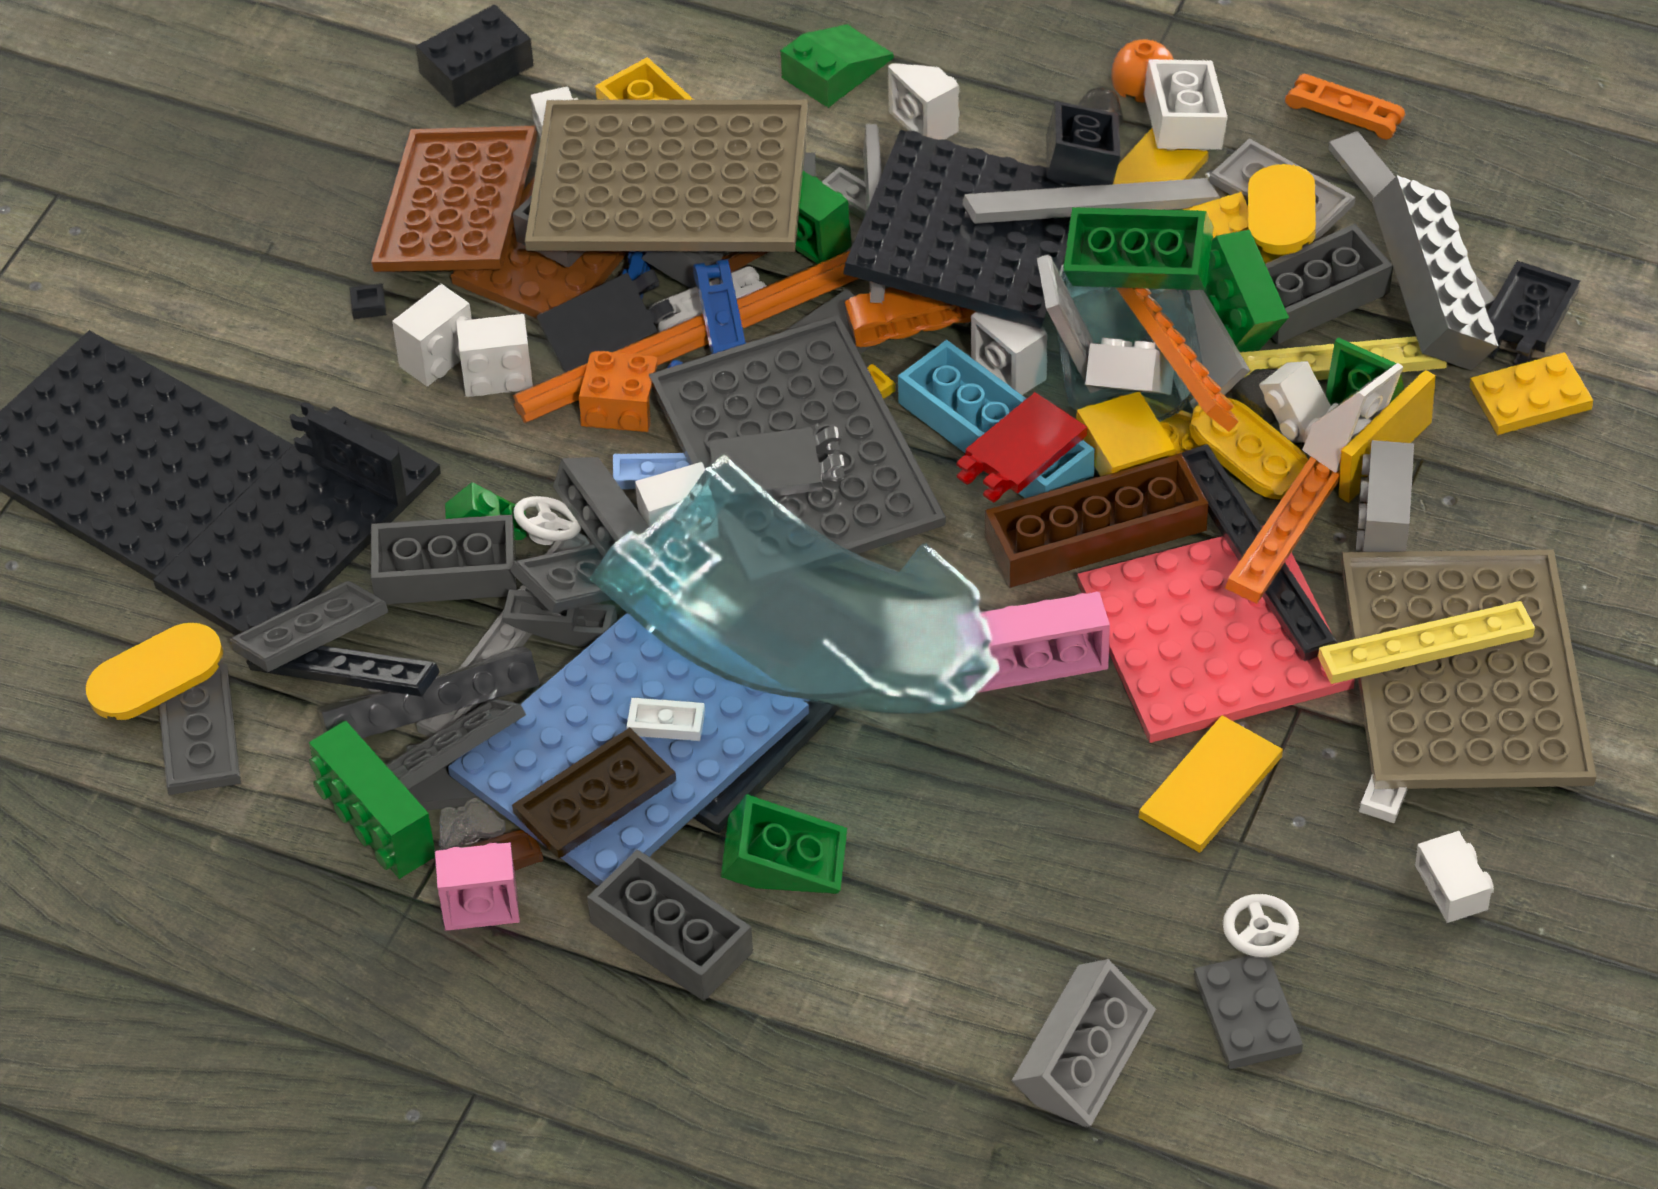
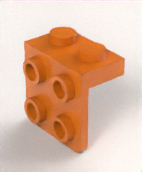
(617, 391)

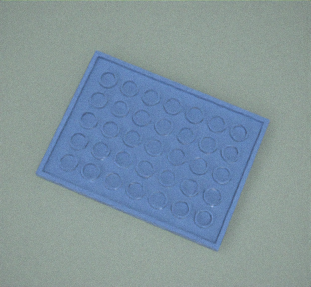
(591, 705)

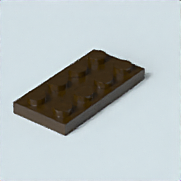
(594, 792)

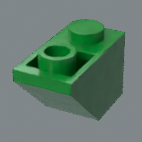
(480, 502)

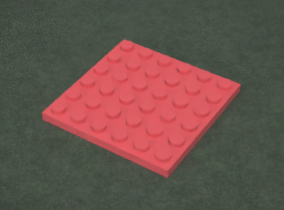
(1196, 647)

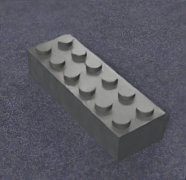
(1434, 273)

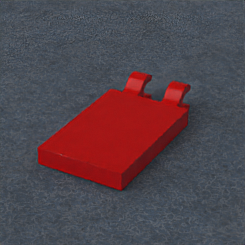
(1021, 447)

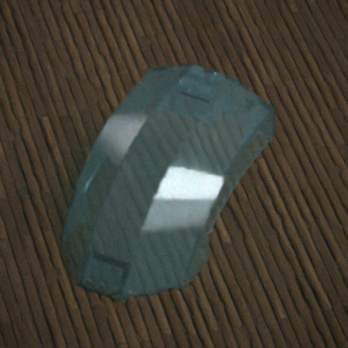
(792, 612)

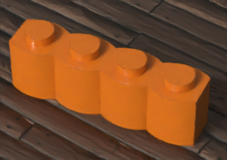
(899, 316)

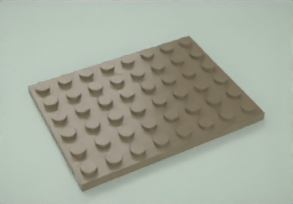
(668, 175)
(1478, 715)

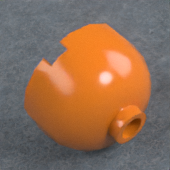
(1131, 66)

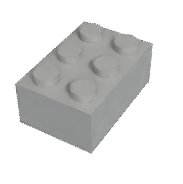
(1386, 497)

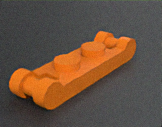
(1346, 105)

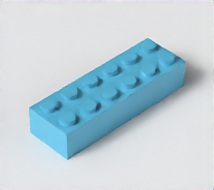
(967, 400)

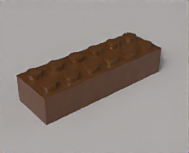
(1095, 520)

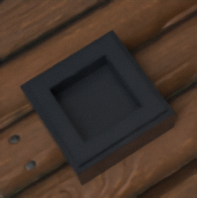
(368, 301)

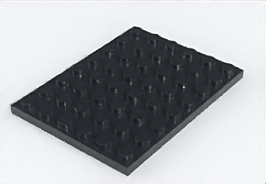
(929, 246)
(127, 454)

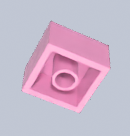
(477, 886)

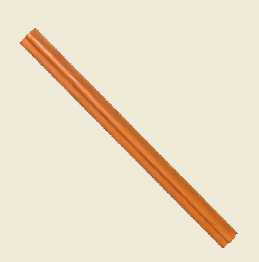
(692, 333)

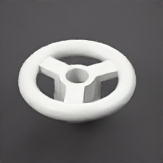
(545, 527)
(1261, 932)

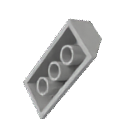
(1084, 1043)

